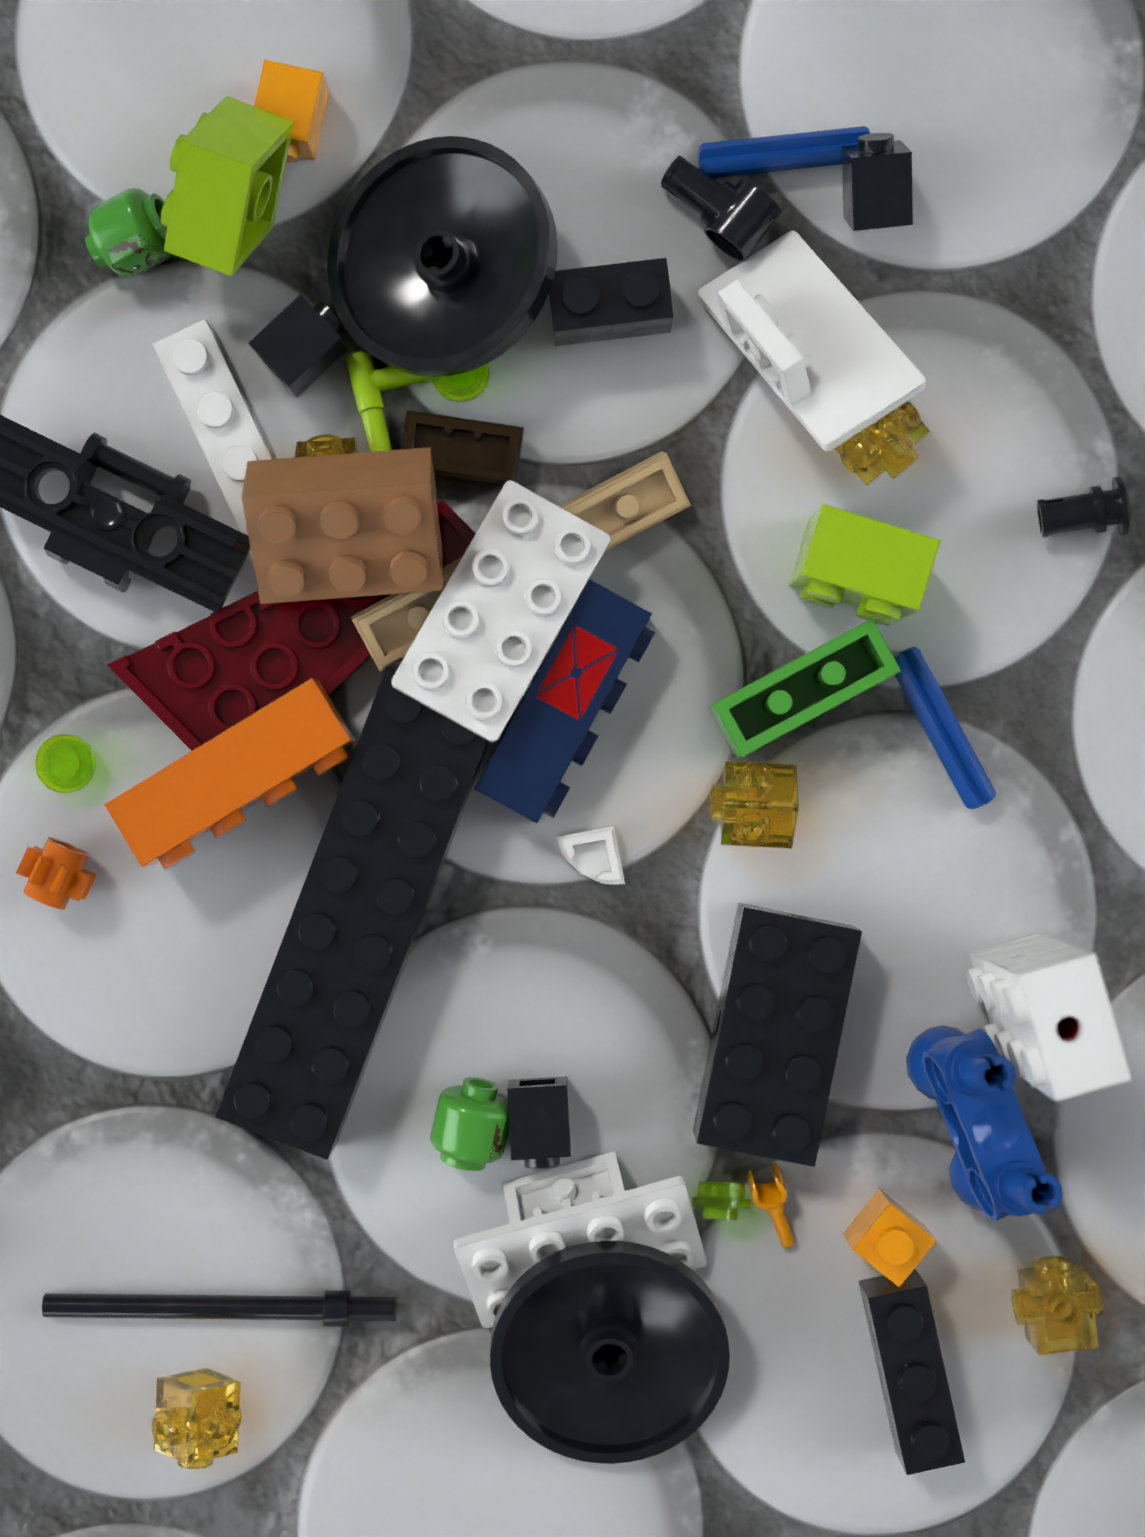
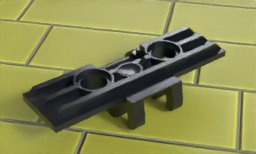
(111, 534)

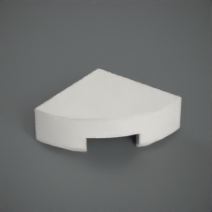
(594, 854)

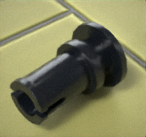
(1087, 511)

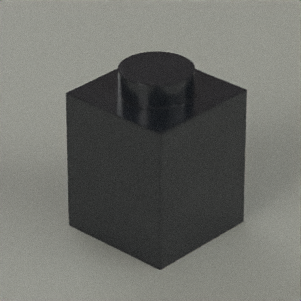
(877, 182)
(300, 343)
(539, 1121)

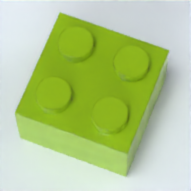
(226, 185)
(863, 565)

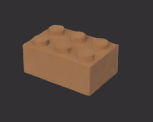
(343, 525)

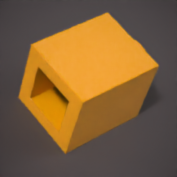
(298, 96)
(889, 1237)

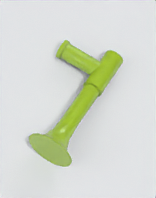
(367, 390)

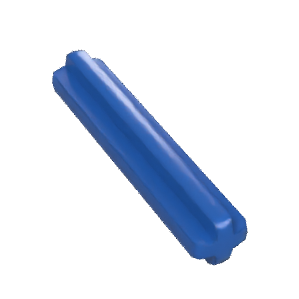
(776, 152)
(943, 729)

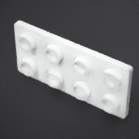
(811, 340)
(501, 611)
(572, 1208)

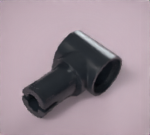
(733, 214)

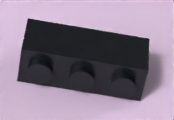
(912, 1373)

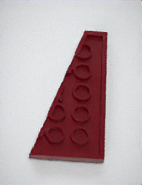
(256, 653)

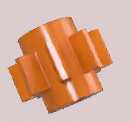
(56, 873)

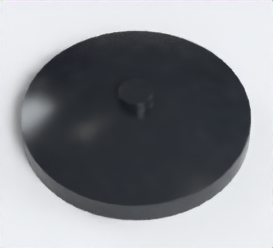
(442, 256)
(609, 1352)

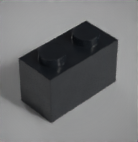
(611, 302)

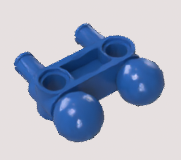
(994, 1153)

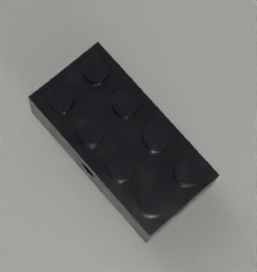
(776, 1034)

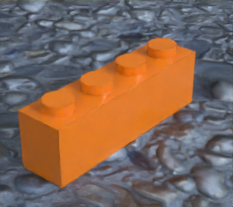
(231, 773)

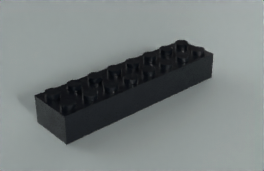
(353, 924)

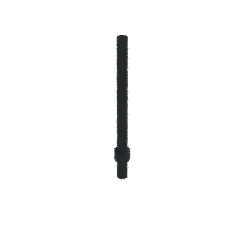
(333, 1308)

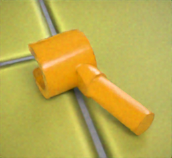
(771, 1198)

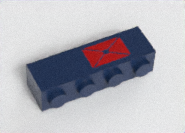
(564, 701)

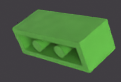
(804, 688)

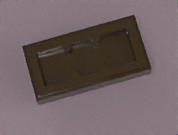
(466, 447)

